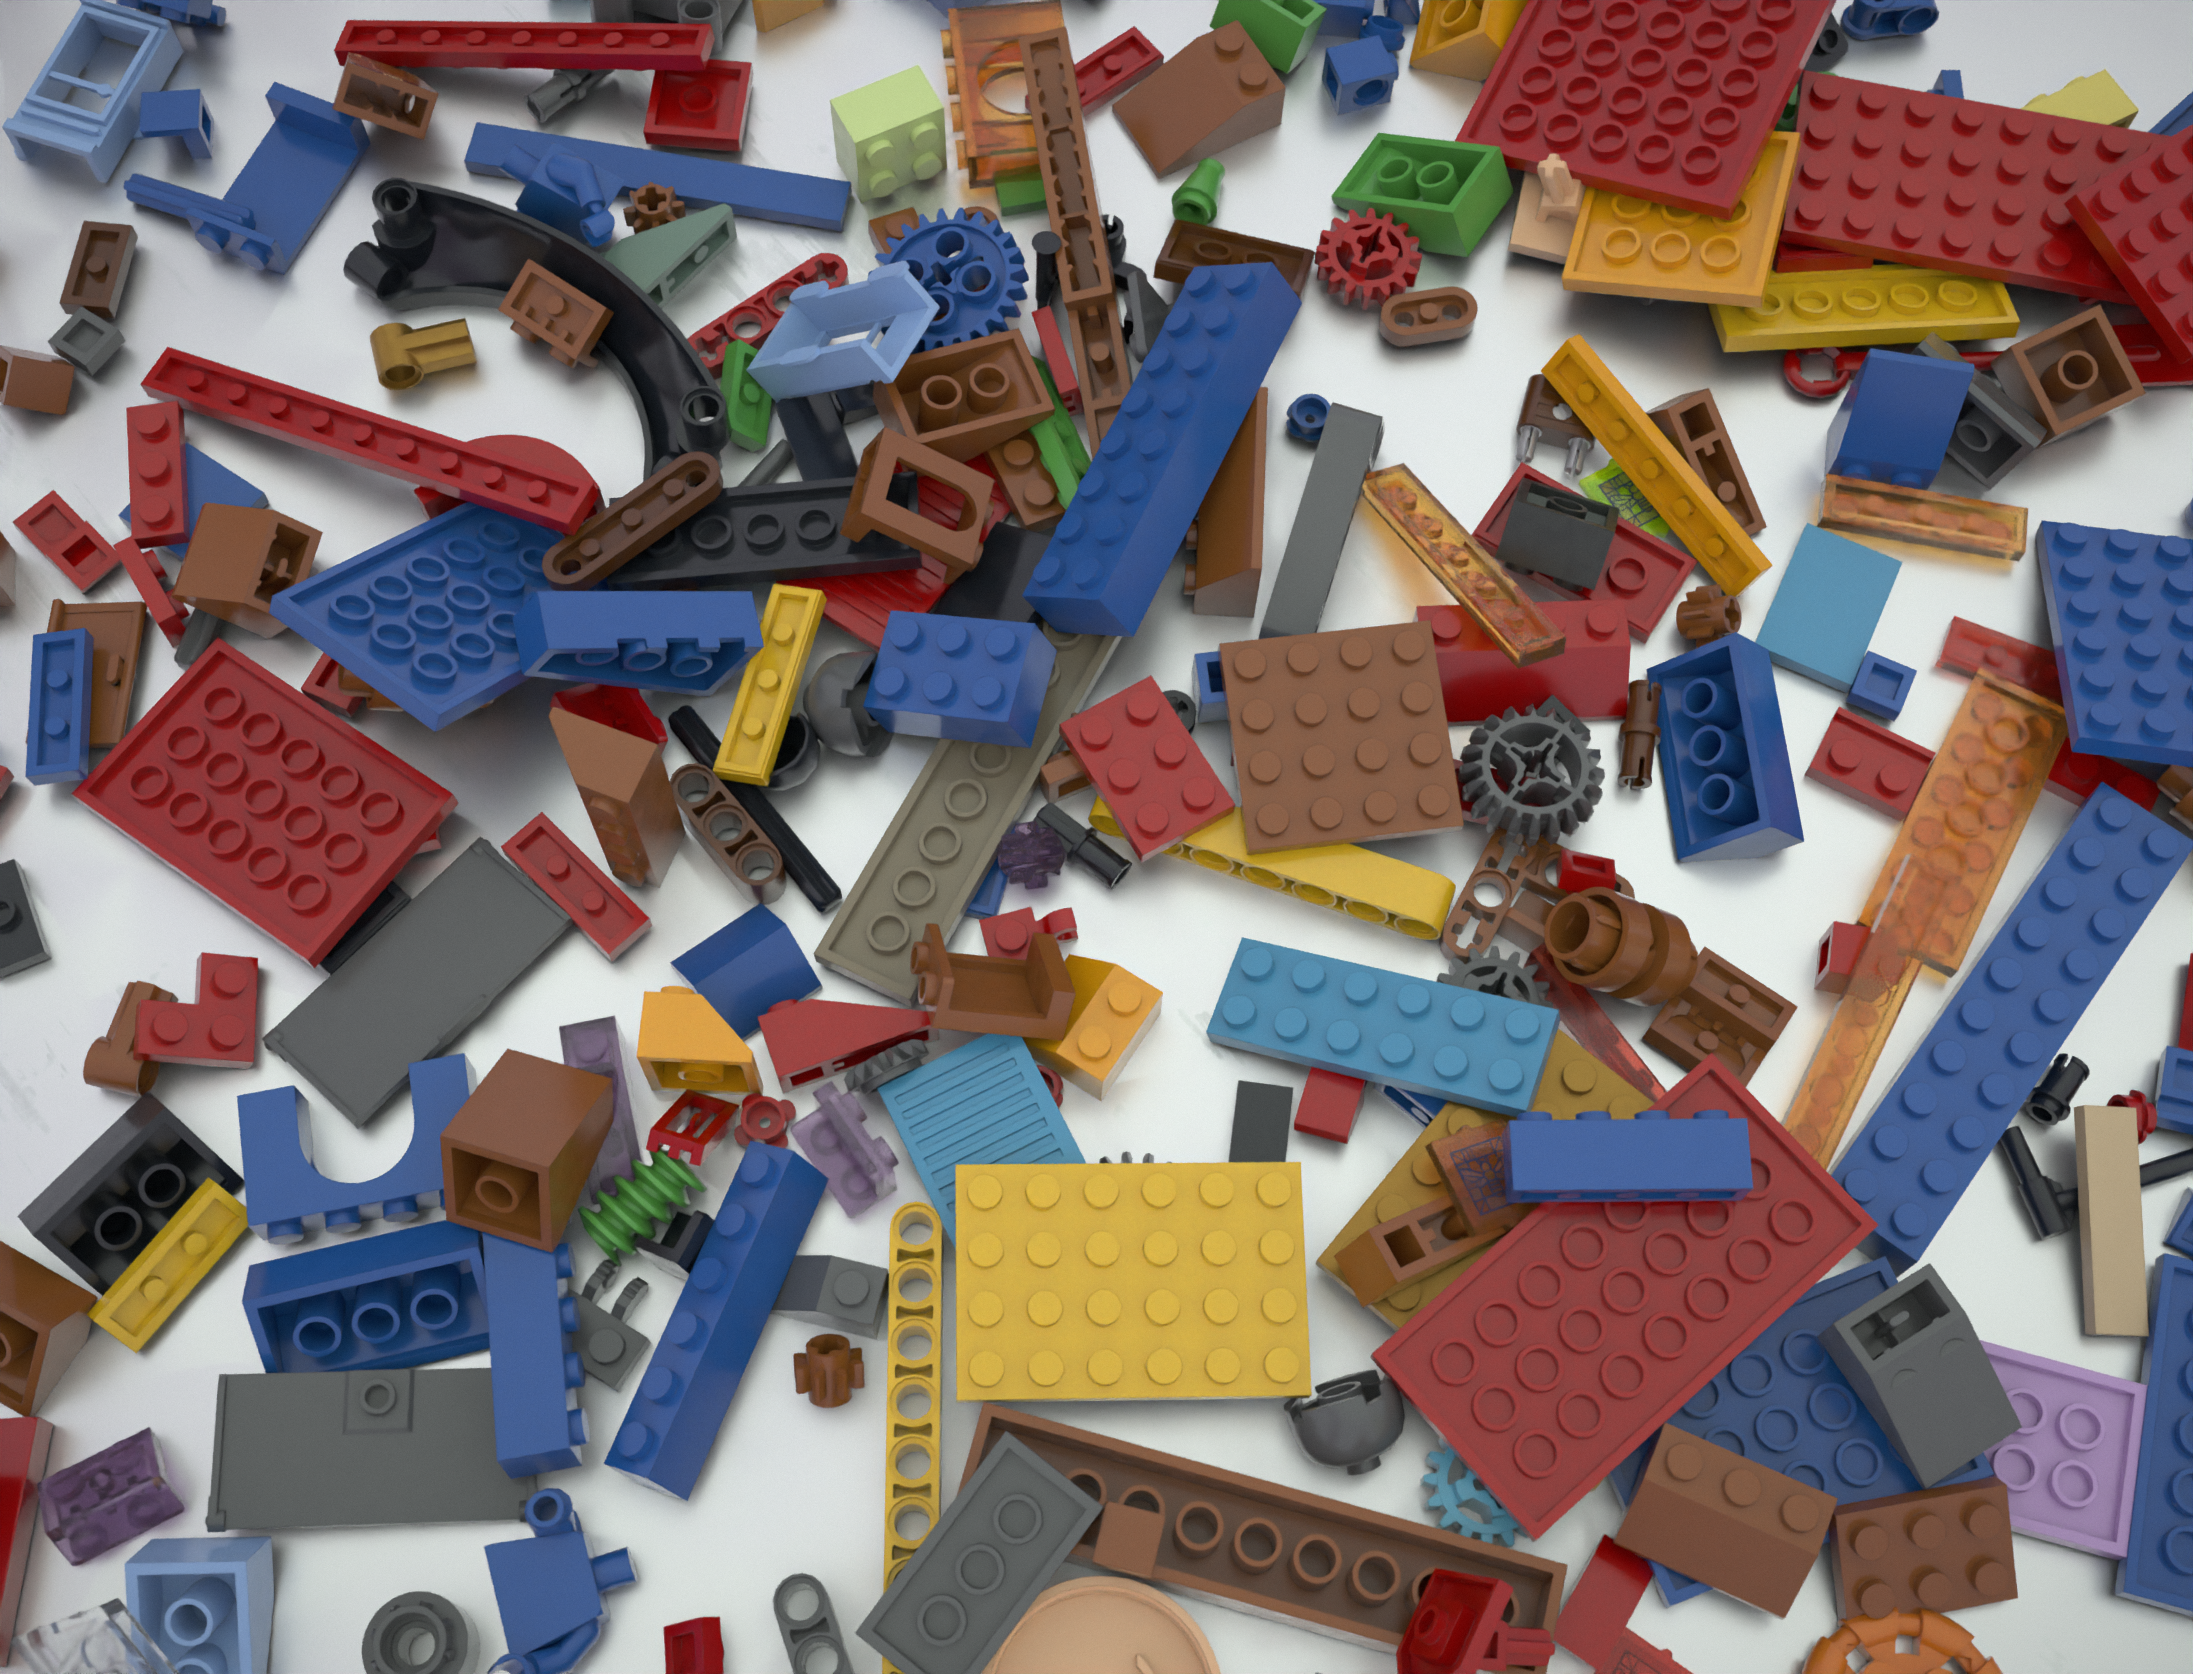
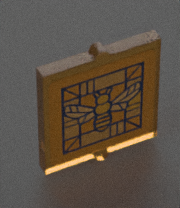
(1475, 1178)

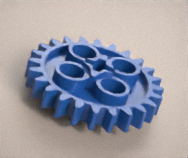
(954, 279)

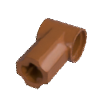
(110, 1058)

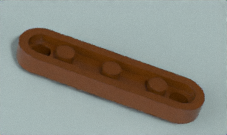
(633, 523)

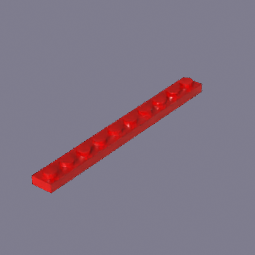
(372, 441)

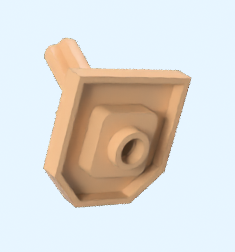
(1547, 211)

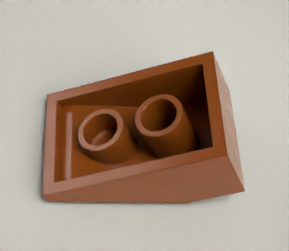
(1202, 101)
(965, 396)

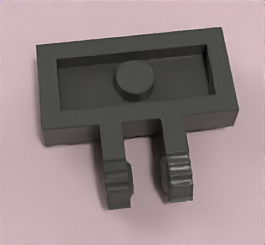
(604, 1340)

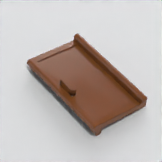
(116, 647)

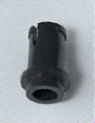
(2052, 1097)

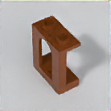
(871, 510)

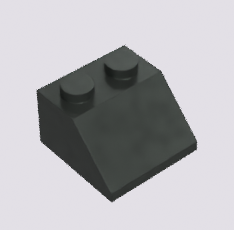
(1557, 535)

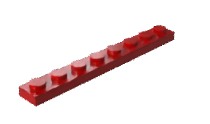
(529, 44)

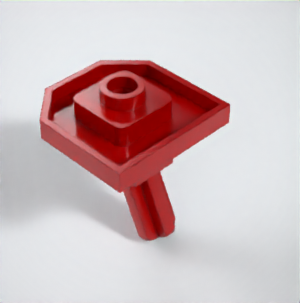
(1462, 1629)

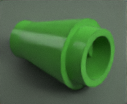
(1199, 194)

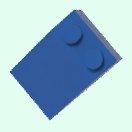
(1897, 419)

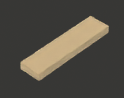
(2111, 1221)

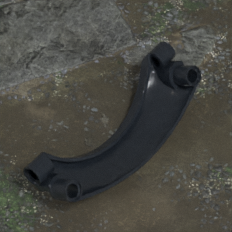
(469, 252)

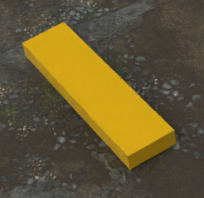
(770, 685)

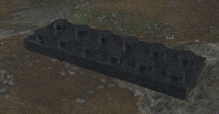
(770, 537)

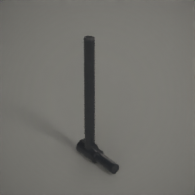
(2052, 1205)

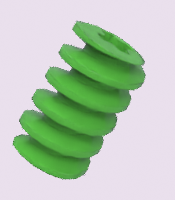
(639, 1202)

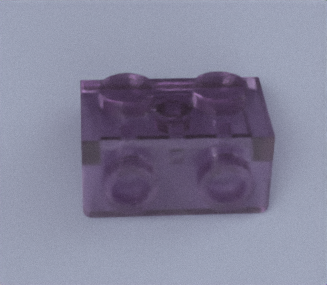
(844, 1152)
(108, 1498)

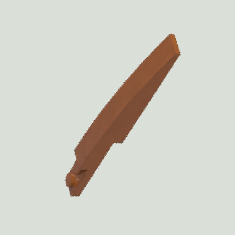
(1078, 220)

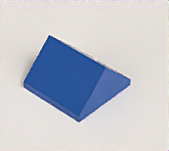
(748, 969)

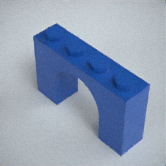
(292, 1197)

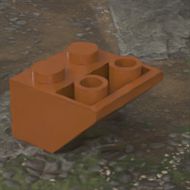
(241, 561)

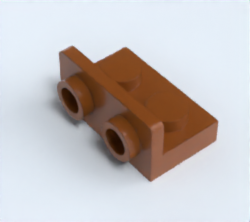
(557, 313)

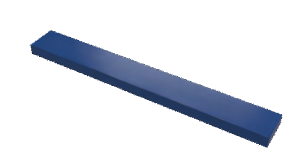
(696, 180)

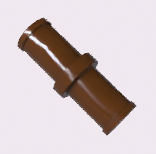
(1639, 734)

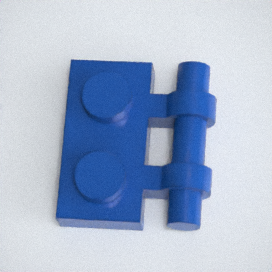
(186, 11)

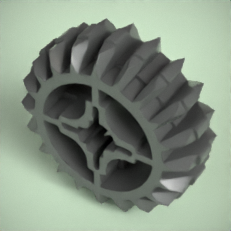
(1502, 747)

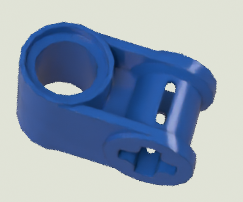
(1888, 18)

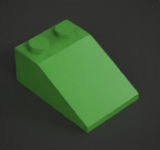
(1436, 186)

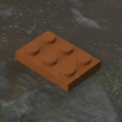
(1924, 1550)

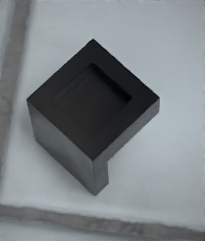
(679, 1245)

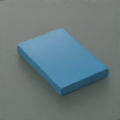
(1827, 607)

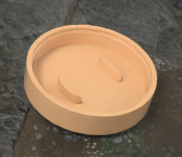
(1104, 1629)

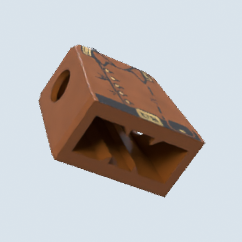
(383, 96)

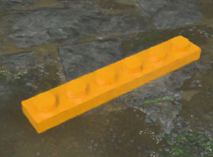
(1655, 467)

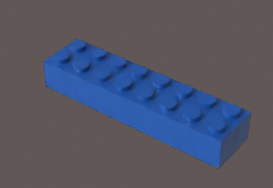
(1163, 450)

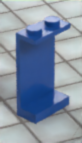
(286, 181)

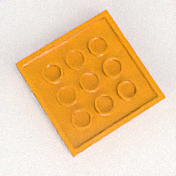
(1679, 254)

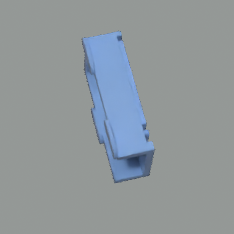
(95, 136)
(797, 353)

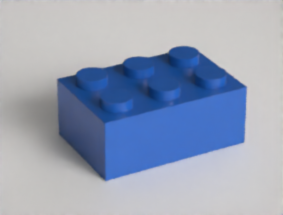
(960, 678)

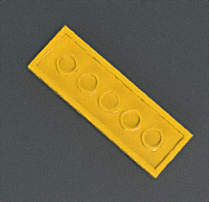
(1867, 308)

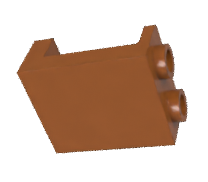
(994, 992)

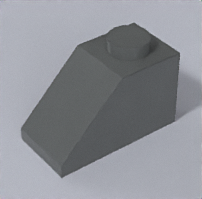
(834, 1294)

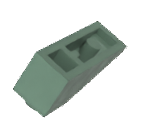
(675, 252)

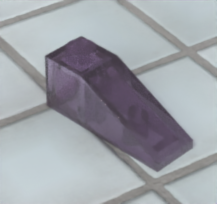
(601, 1049)

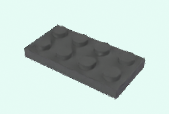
(980, 1565)

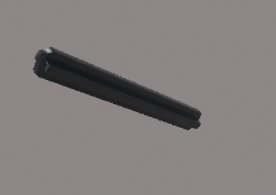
(796, 857)

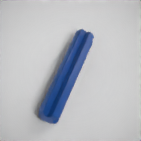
(176, 200)

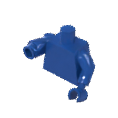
(565, 192)
(553, 1588)

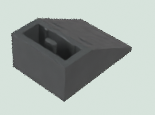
(1923, 1375)

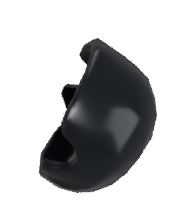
(796, 756)

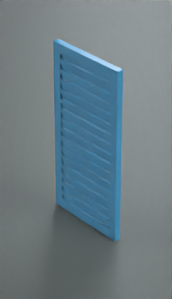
(977, 1109)

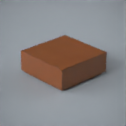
(1128, 1539)

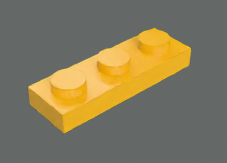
(171, 1265)

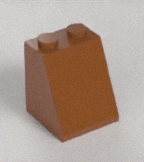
(525, 1148)

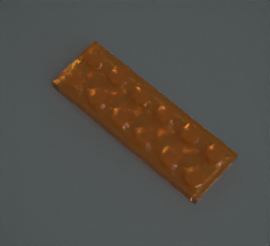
(1975, 804)

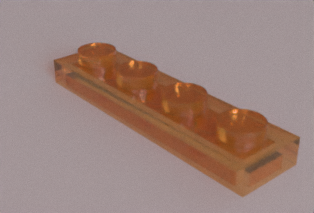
(1923, 517)

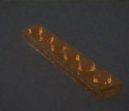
(1463, 566)
(1869, 1006)

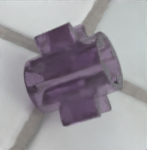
(1031, 855)

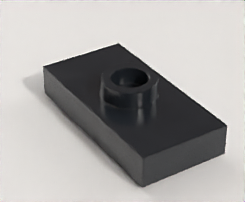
(20, 931)

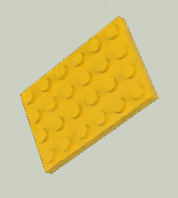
(1130, 1282)

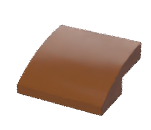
(1721, 1015)

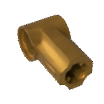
(407, 354)

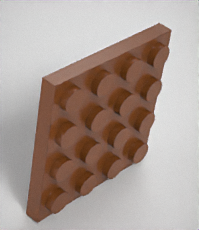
(1339, 737)

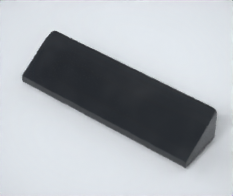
(817, 437)

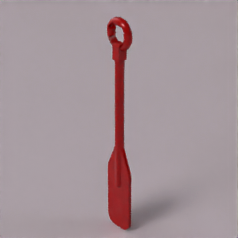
(2141, 343)

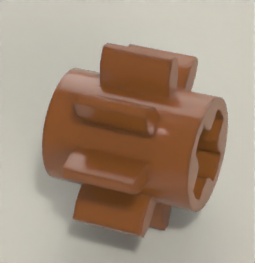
(653, 207)
(1708, 615)
(828, 1370)

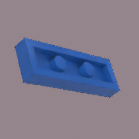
(59, 707)

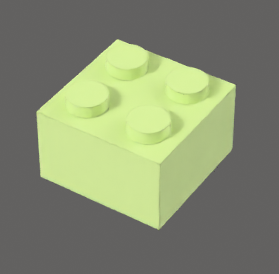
(889, 134)

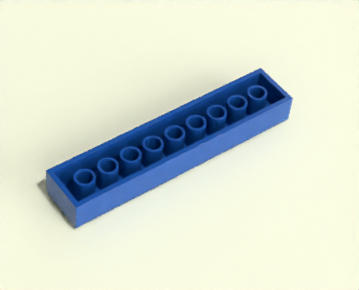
(2005, 1022)

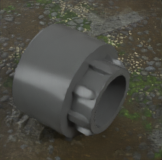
(409, 1615)

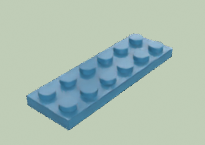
(1385, 1027)

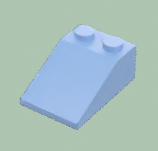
(205, 1601)

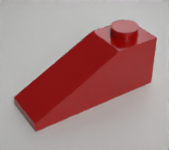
(831, 1037)

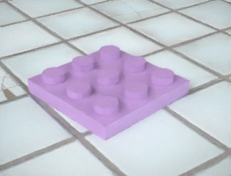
(2075, 1454)

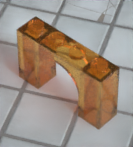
(984, 47)

